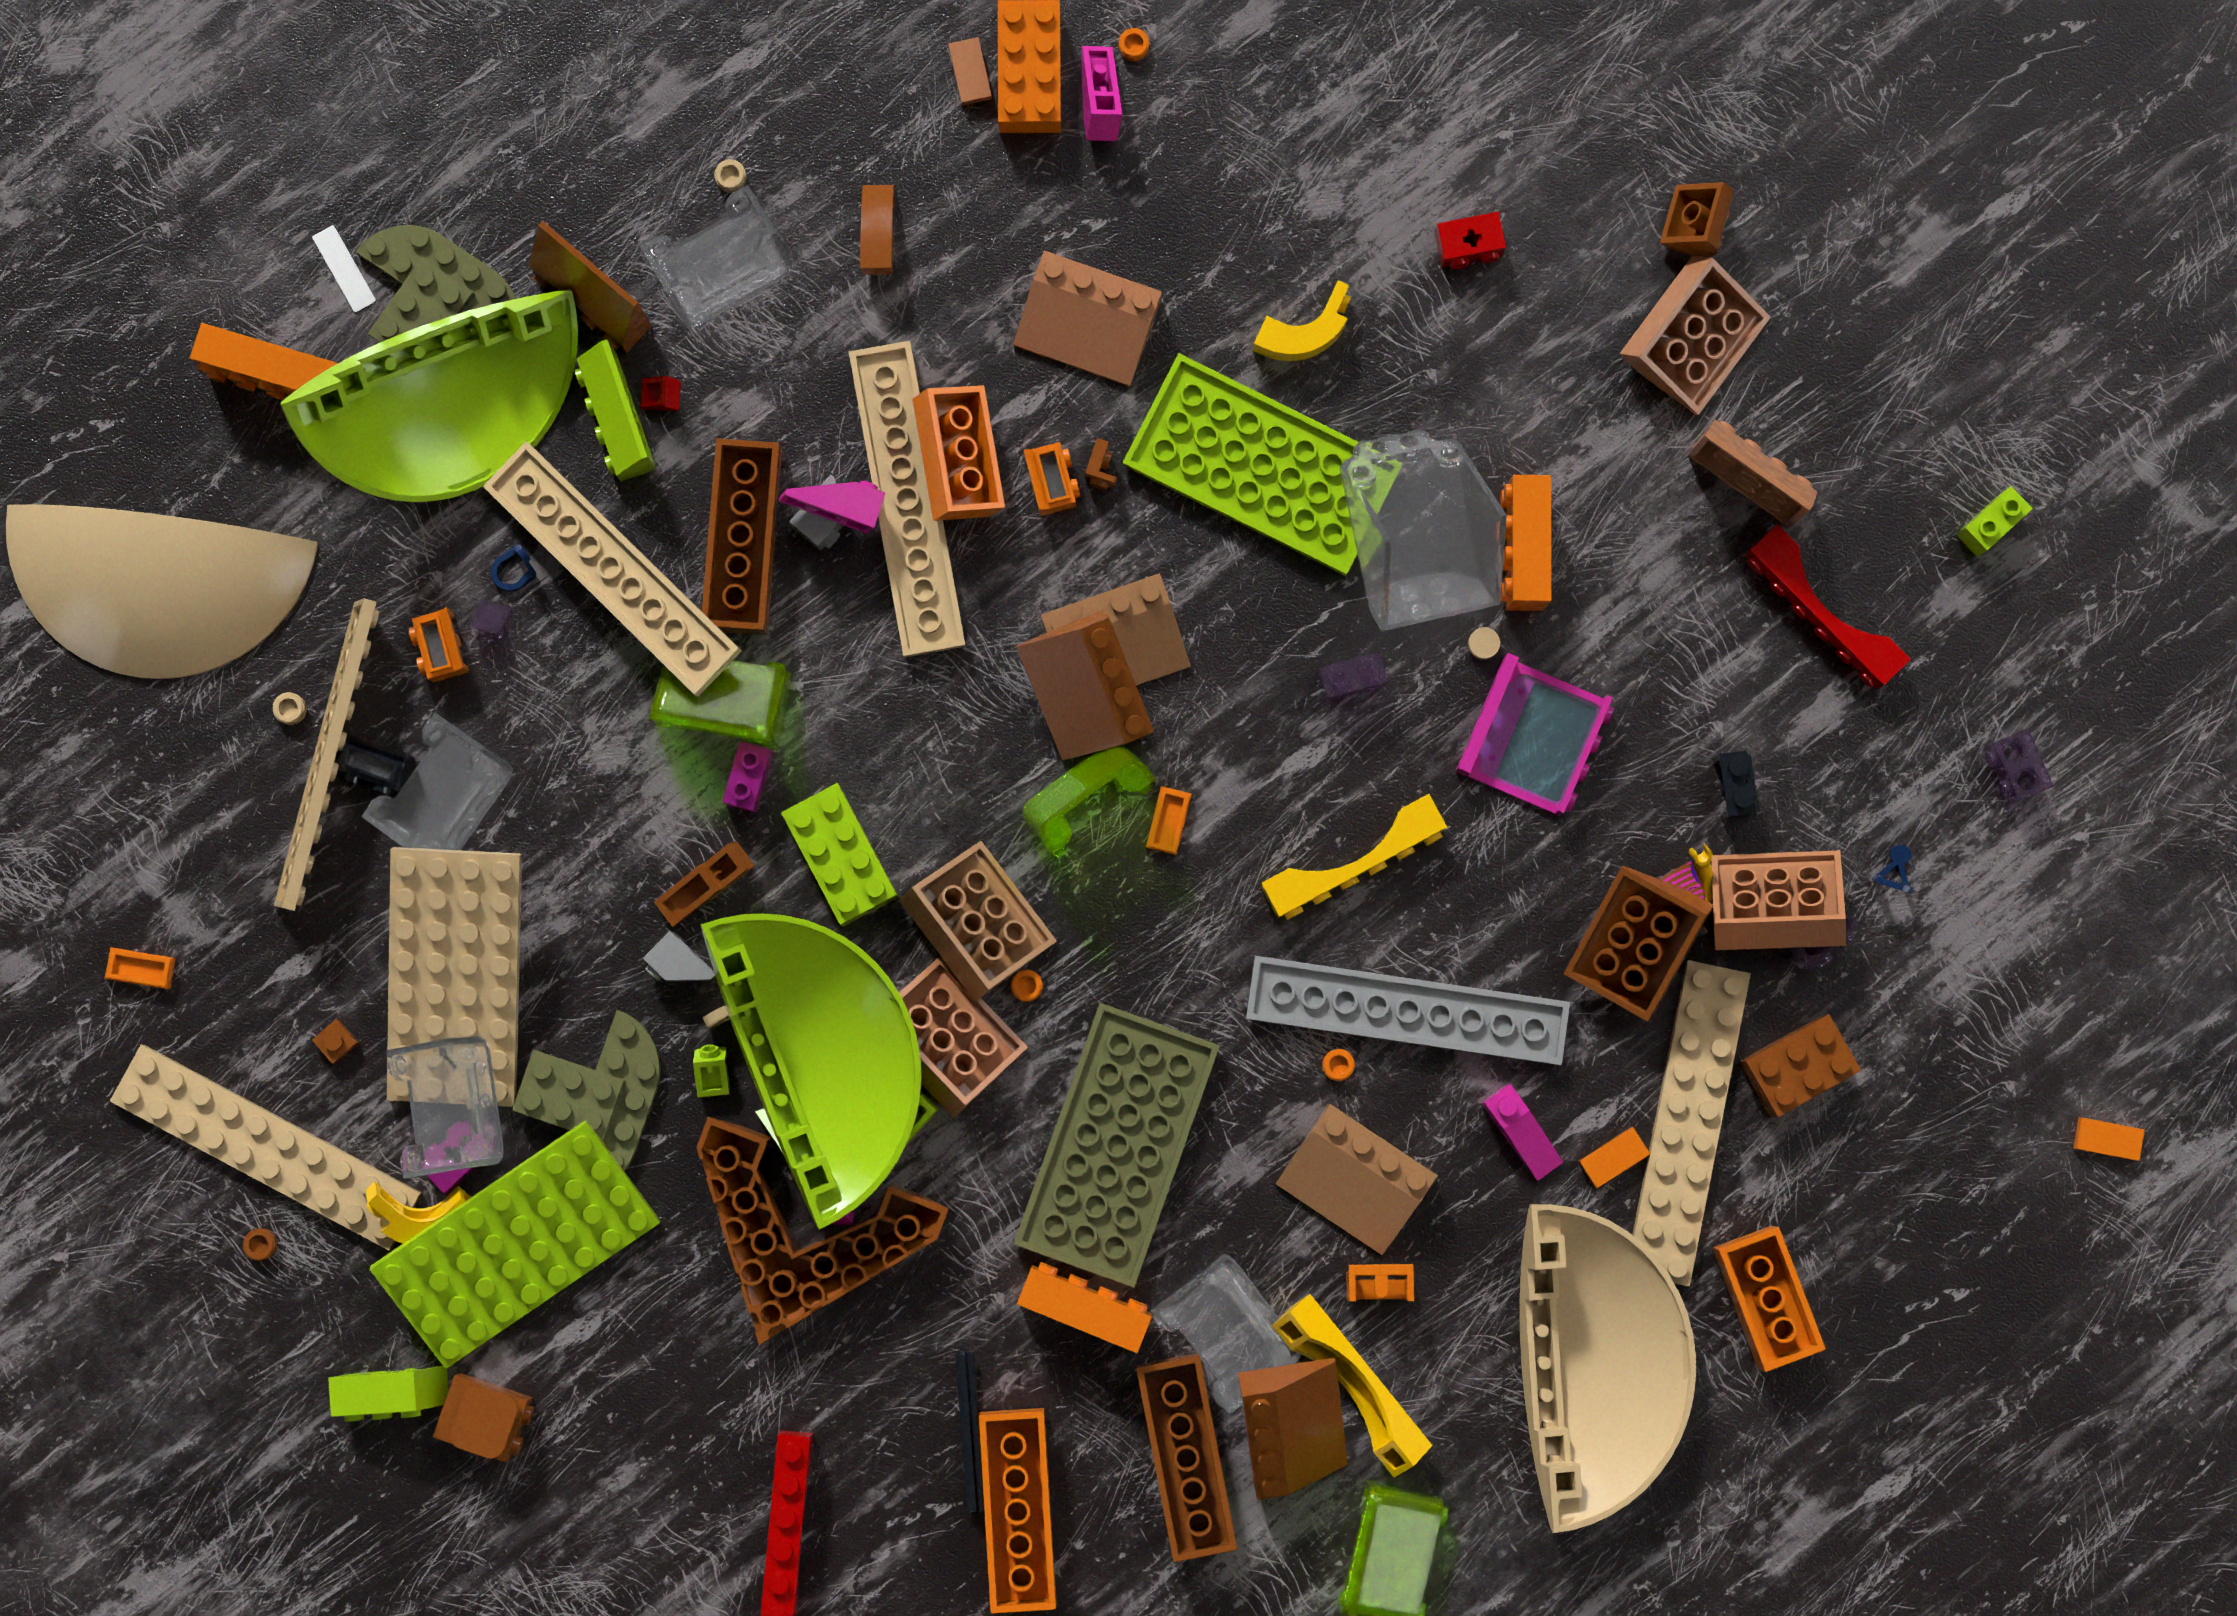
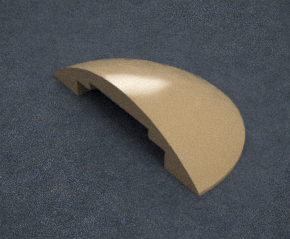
(153, 588)
(1600, 1363)

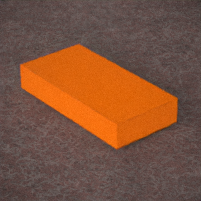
(1168, 820)
(140, 968)
(2108, 1139)
(1614, 1157)

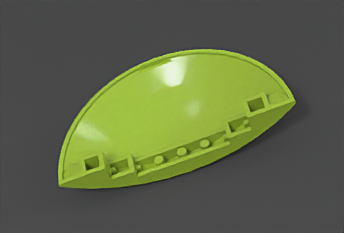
(441, 401)
(823, 1050)

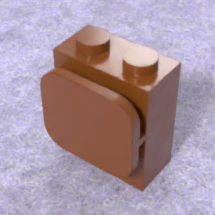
(484, 1418)

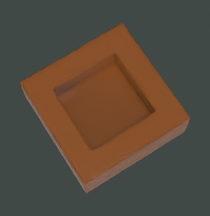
(335, 1041)

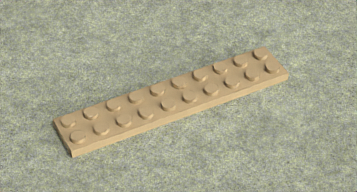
(911, 539)
(612, 569)
(329, 742)
(1690, 1115)
(257, 1142)

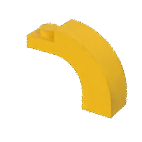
(1302, 342)
(404, 1222)

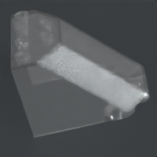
(1423, 529)

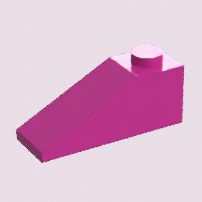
(1100, 94)
(844, 503)
(1522, 1131)

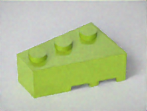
(387, 1392)

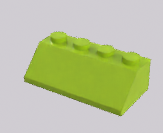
(614, 411)

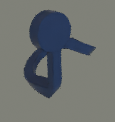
(524, 580)
(1899, 855)

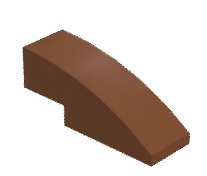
(877, 229)
(704, 883)

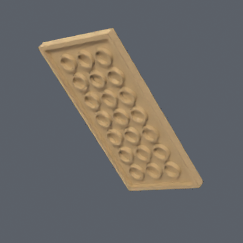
(455, 955)

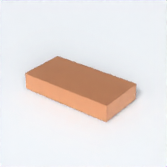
(970, 71)

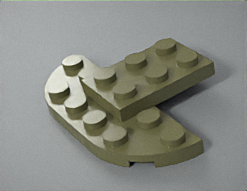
(434, 277)
(611, 1098)

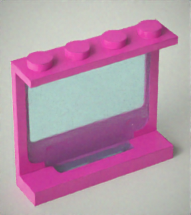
(1534, 736)

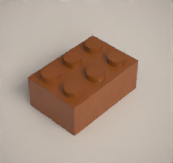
(1800, 1066)

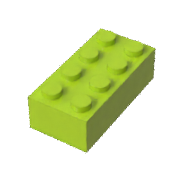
(840, 855)

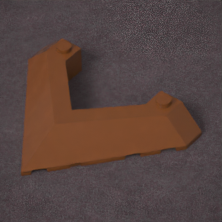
(776, 1277)

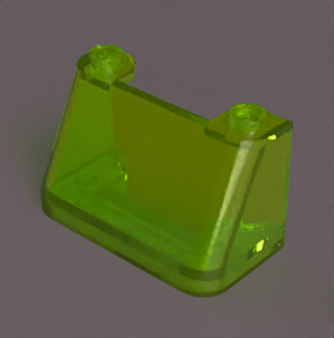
(739, 703)
(1046, 809)
(1392, 1552)

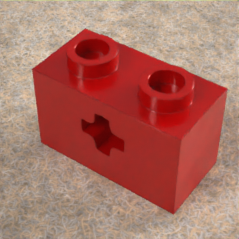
(1483, 229)

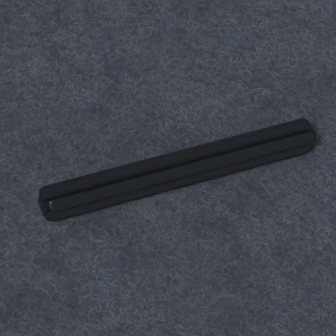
(970, 1430)

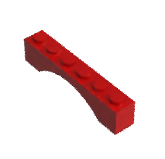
(1780, 562)
(786, 1523)

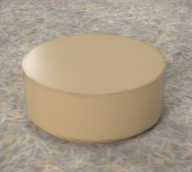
(730, 175)
(1483, 643)
(289, 708)
(716, 1017)

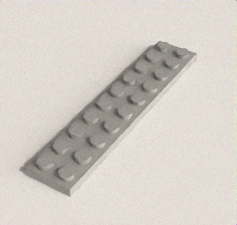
(1408, 1010)

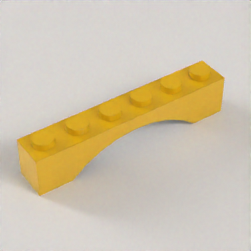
(1296, 887)
(1392, 1432)

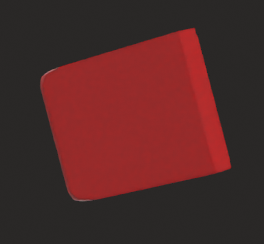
(660, 393)

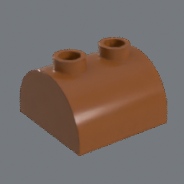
(1697, 218)

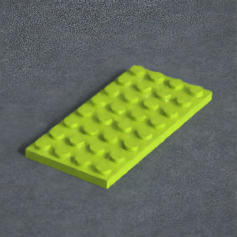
(1249, 461)
(515, 1244)

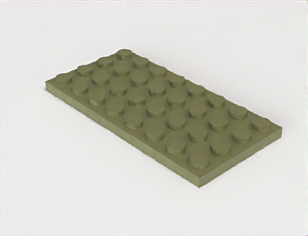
(1116, 1145)

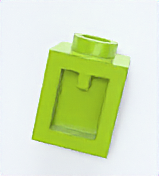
(711, 1071)

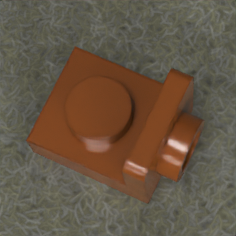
(1100, 460)

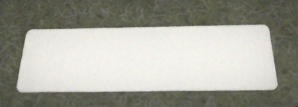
(344, 268)

